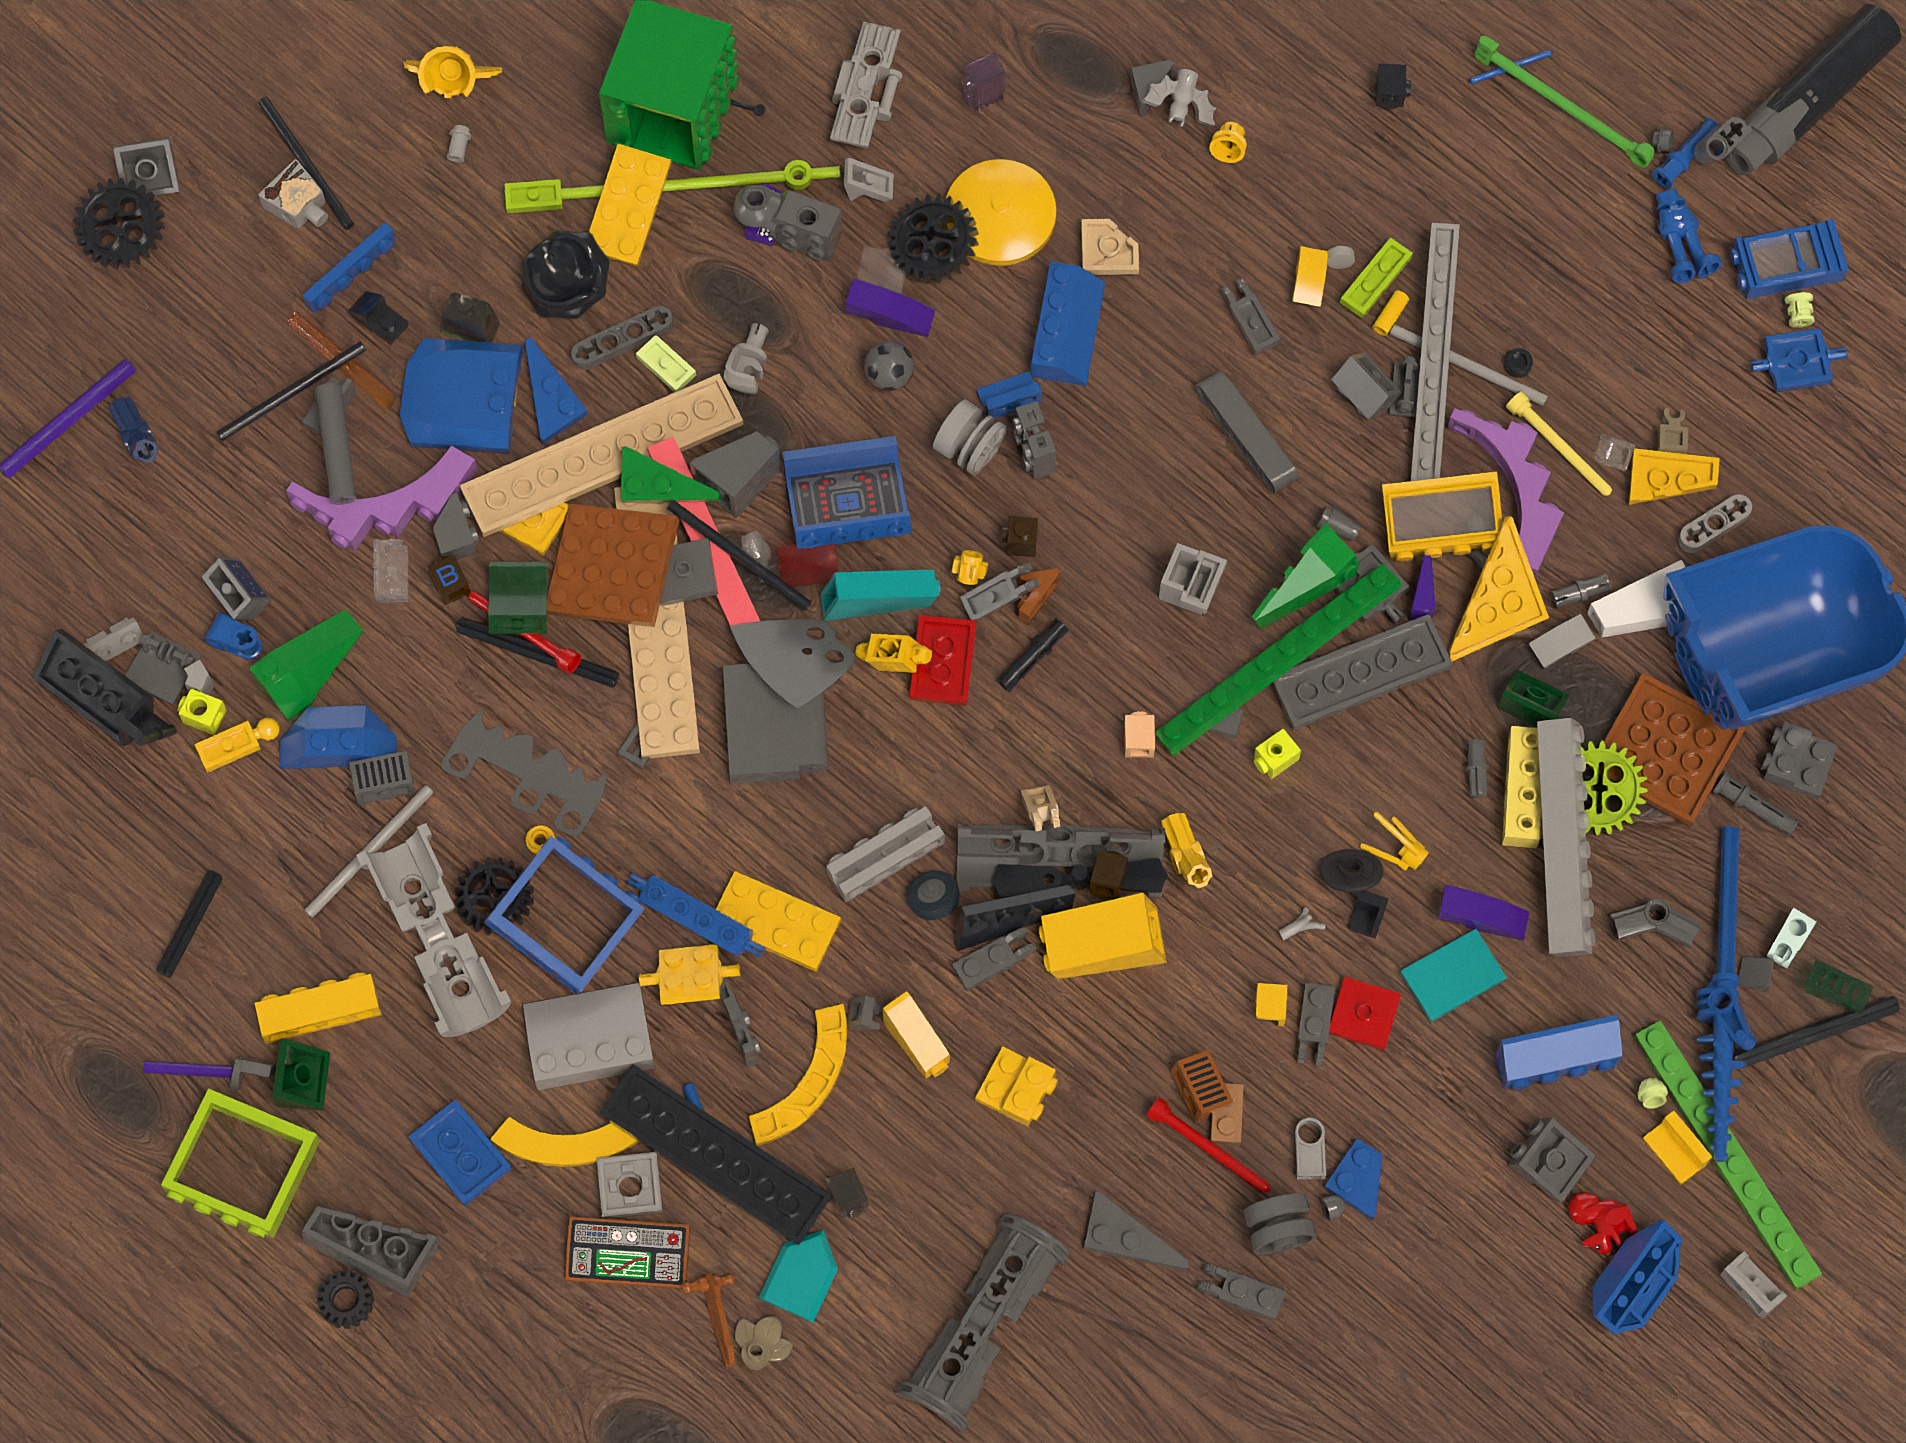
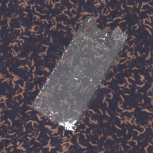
(390, 571)

